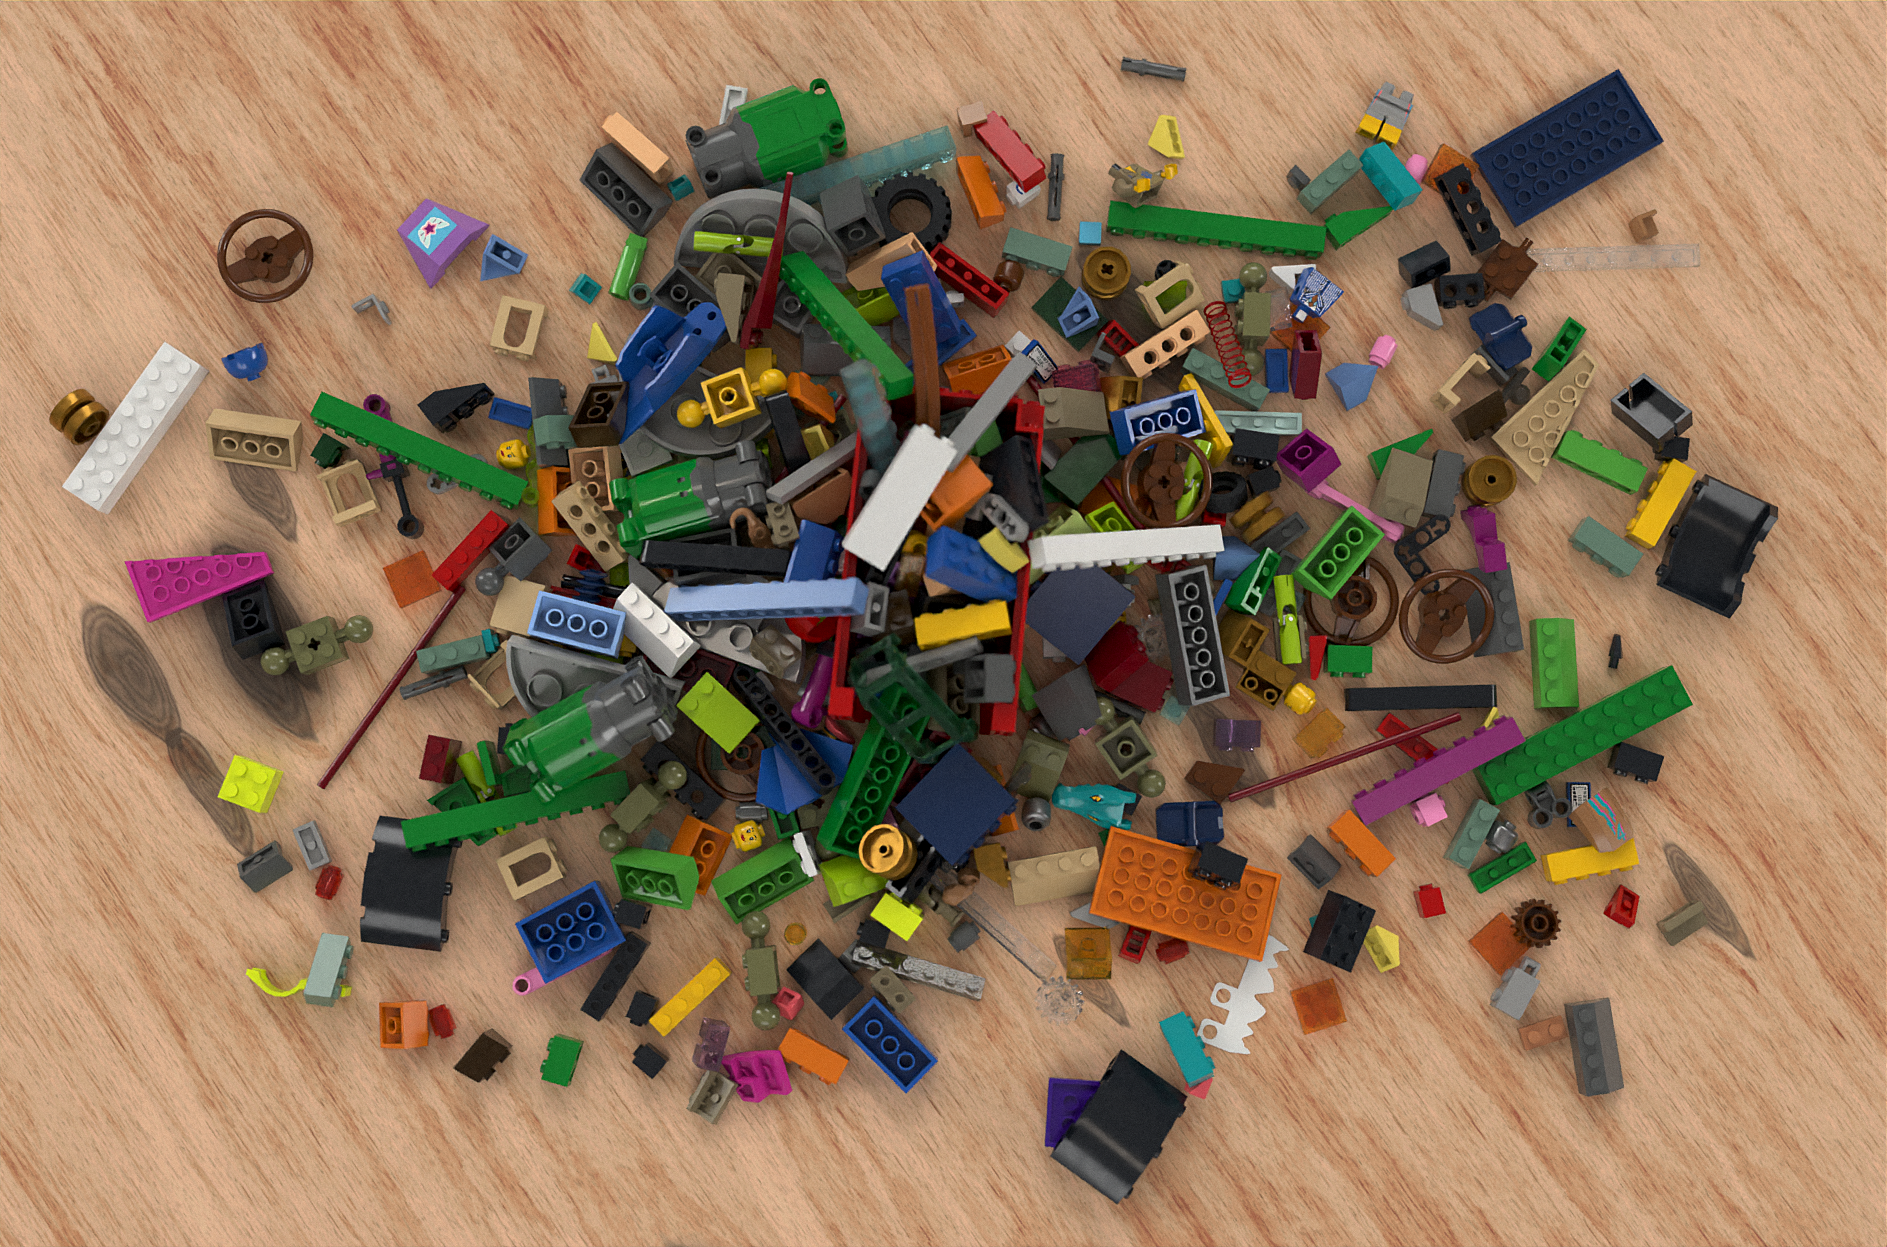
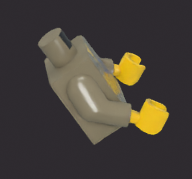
(1138, 184)

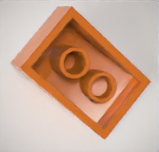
(810, 398)

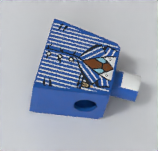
(1313, 295)

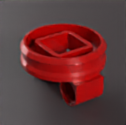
(807, 630)

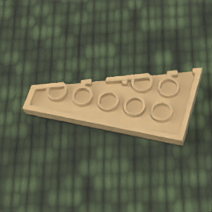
(1540, 424)

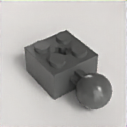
(518, 551)

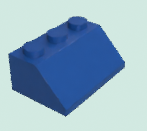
(815, 553)

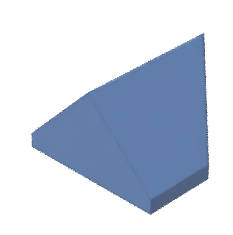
(501, 259)
(1078, 314)
(1352, 382)
(1233, 560)

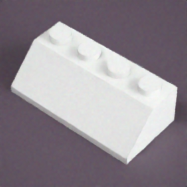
(655, 631)

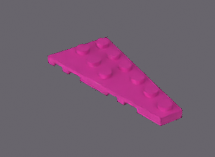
(182, 582)

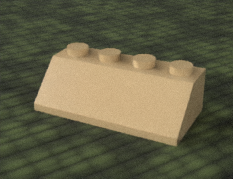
(254, 439)
(1054, 875)

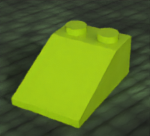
(718, 713)

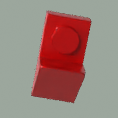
(1623, 906)

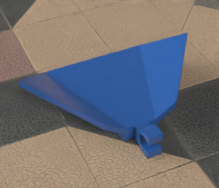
(782, 784)

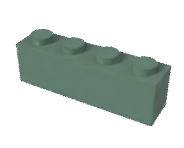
(1212, 375)

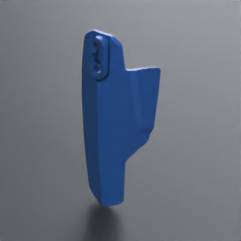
(663, 356)

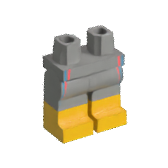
(1388, 109)

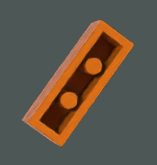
(1360, 844)
(813, 1056)

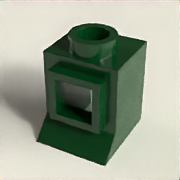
(328, 451)

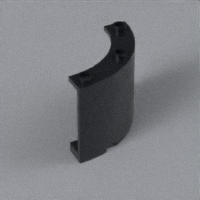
(1714, 545)
(406, 890)
(1120, 1127)

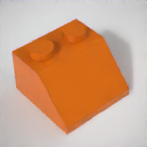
(403, 1024)

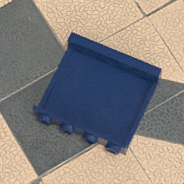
(1076, 608)
(957, 805)

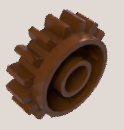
(1547, 923)

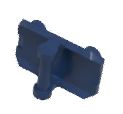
(1502, 335)
(1190, 823)

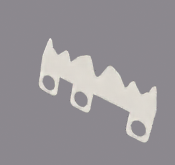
(1242, 1004)

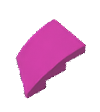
(758, 1074)

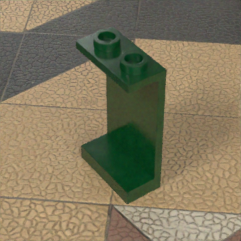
(1082, 469)

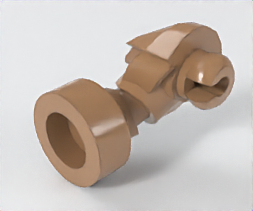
(967, 880)

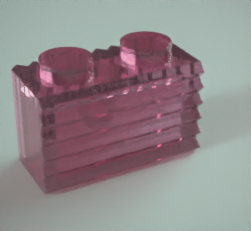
(1080, 377)

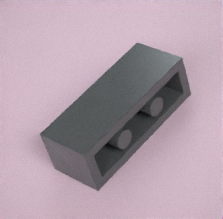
(1443, 484)

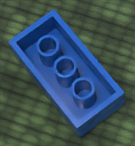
(916, 271)
(1168, 414)
(968, 567)
(890, 1044)

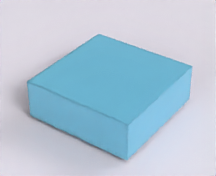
(1090, 233)

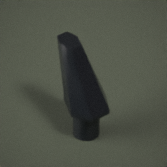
(1615, 651)

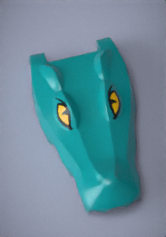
(1097, 803)

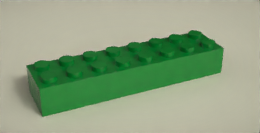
(870, 777)

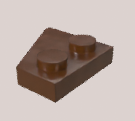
(1214, 779)

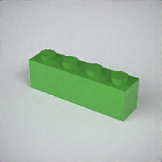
(1600, 462)

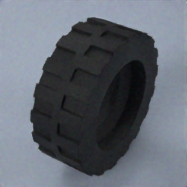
(1230, 501)

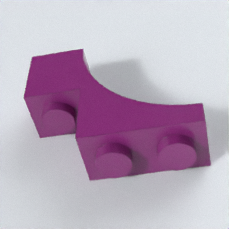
(1483, 529)

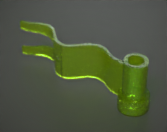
(530, 491)

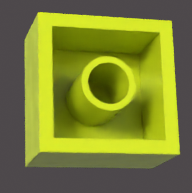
(250, 784)
(898, 915)

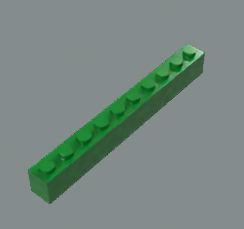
(1216, 229)
(845, 322)
(418, 450)
(513, 810)

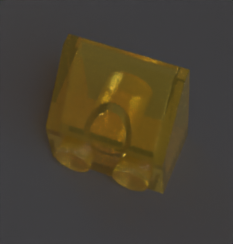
(1088, 953)

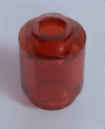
(329, 882)
(1171, 950)
(442, 1021)

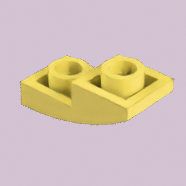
(1006, 555)

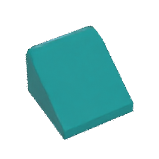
(585, 288)

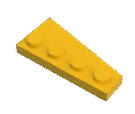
(1214, 430)

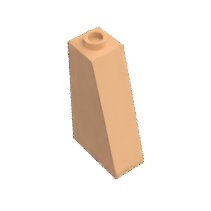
(638, 148)
(867, 271)

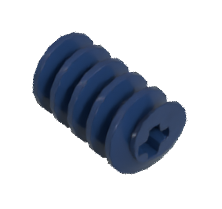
(590, 586)

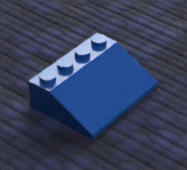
(571, 931)

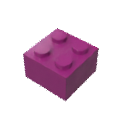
(1307, 460)

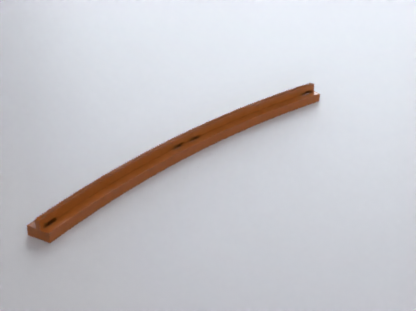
(924, 366)

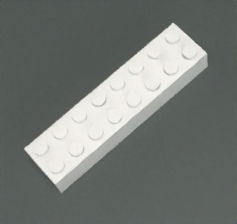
(135, 428)

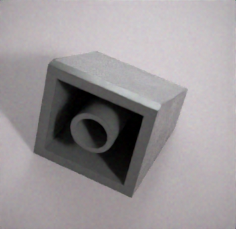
(851, 215)
(1069, 704)

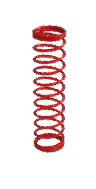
(1240, 371)

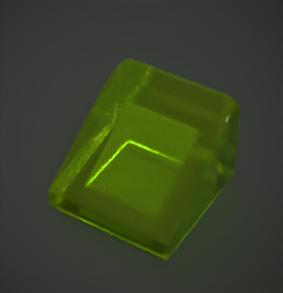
(619, 574)

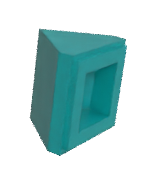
(680, 187)

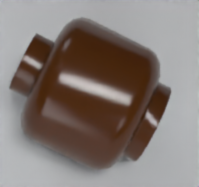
(1009, 275)

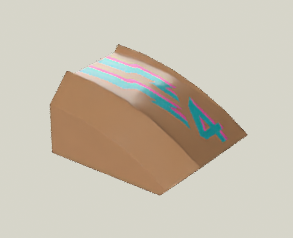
(1603, 821)

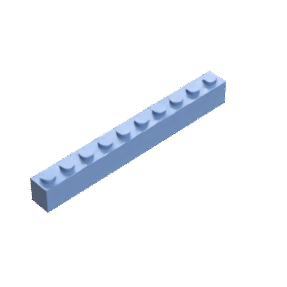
(767, 600)

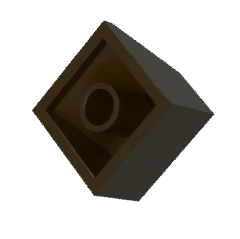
(1481, 416)
(898, 619)
(483, 1056)

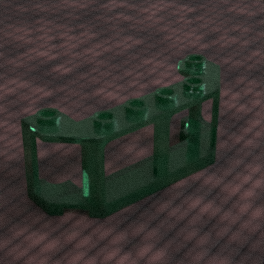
(927, 752)

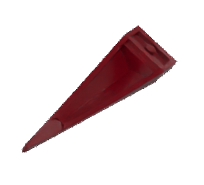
(763, 305)

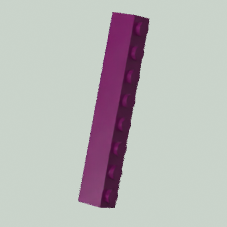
(1437, 770)

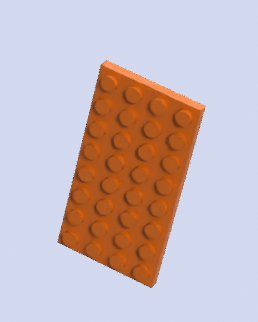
(1150, 888)

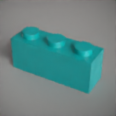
(1389, 176)
(1187, 1048)

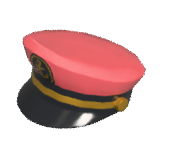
(836, 731)

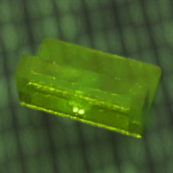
(1170, 297)

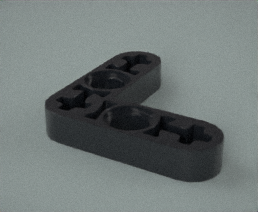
(1415, 548)

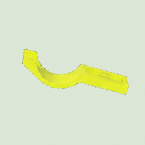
(260, 978)

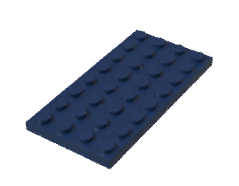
(1566, 148)

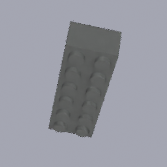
(1192, 635)

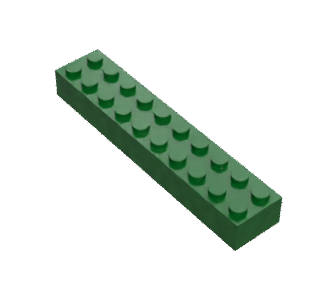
(1583, 735)

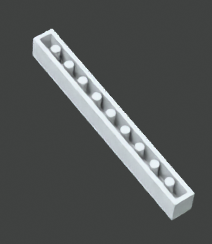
(1125, 546)

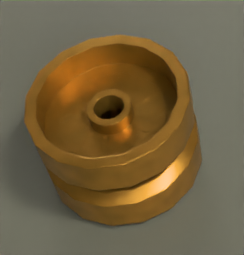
(1110, 284)
(79, 416)
(1498, 472)
(1257, 517)
(888, 852)

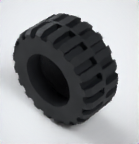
(918, 189)

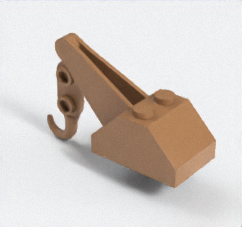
(817, 503)

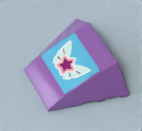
(437, 237)

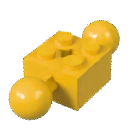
(719, 392)

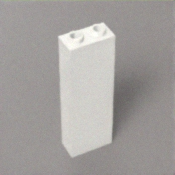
(900, 496)

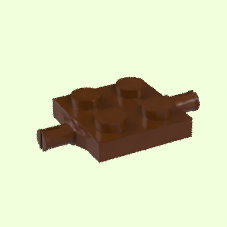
(1507, 269)

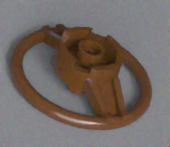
(255, 265)
(1163, 465)
(1349, 614)
(1435, 627)
(747, 767)

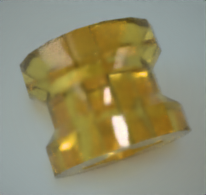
(795, 933)

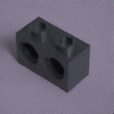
(1458, 285)

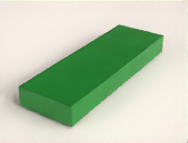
(1502, 867)

